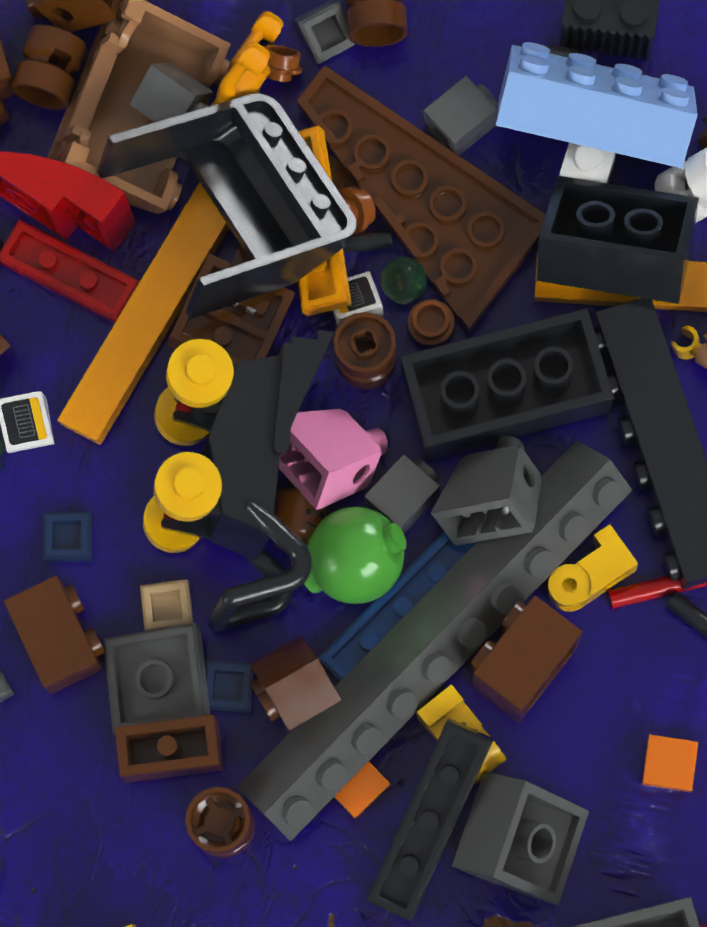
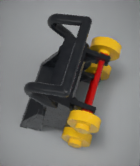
(233, 483)

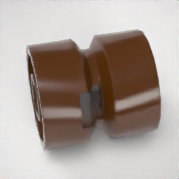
(377, 22)
(47, 72)
(365, 350)
(220, 822)

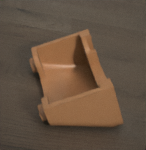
(109, 81)

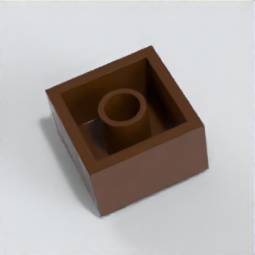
(525, 658)

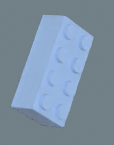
(597, 104)

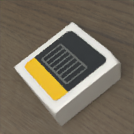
(363, 298)
(25, 422)

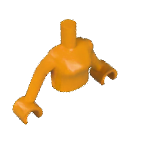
(249, 65)

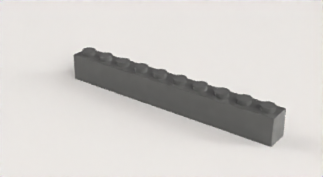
(431, 644)

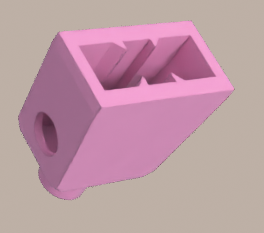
(331, 456)

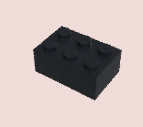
(617, 239)

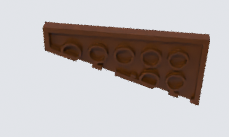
(437, 204)

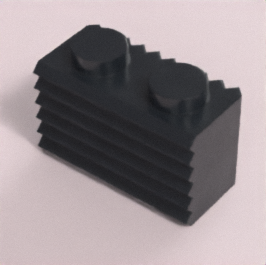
(610, 26)

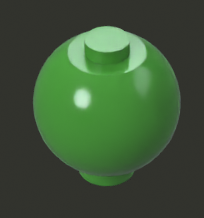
(355, 555)

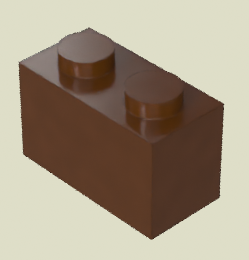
(54, 633)
(293, 684)
(169, 748)

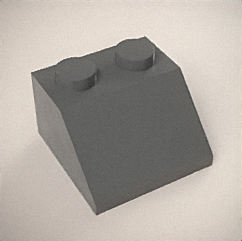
(520, 837)

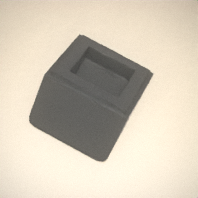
(324, 30)

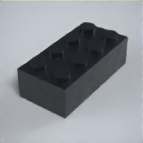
(506, 384)

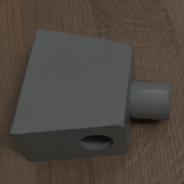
(490, 495)

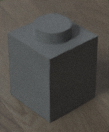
(169, 93)
(461, 115)
(404, 492)

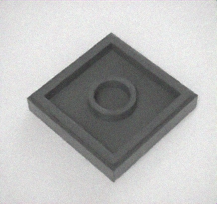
(156, 675)

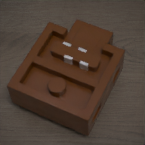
(241, 329)

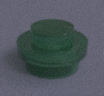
(403, 280)

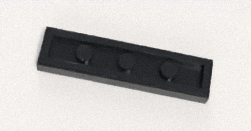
(430, 819)

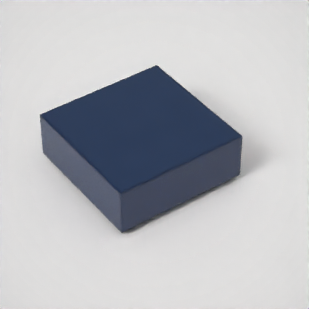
(67, 537)
(229, 686)

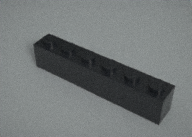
(661, 432)

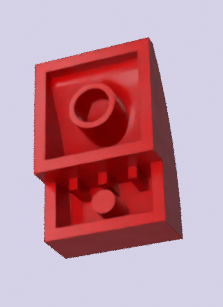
(65, 198)

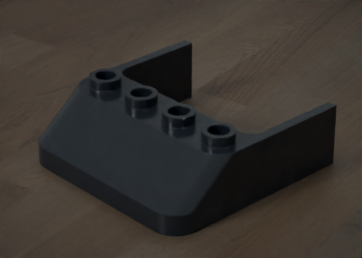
(260, 183)

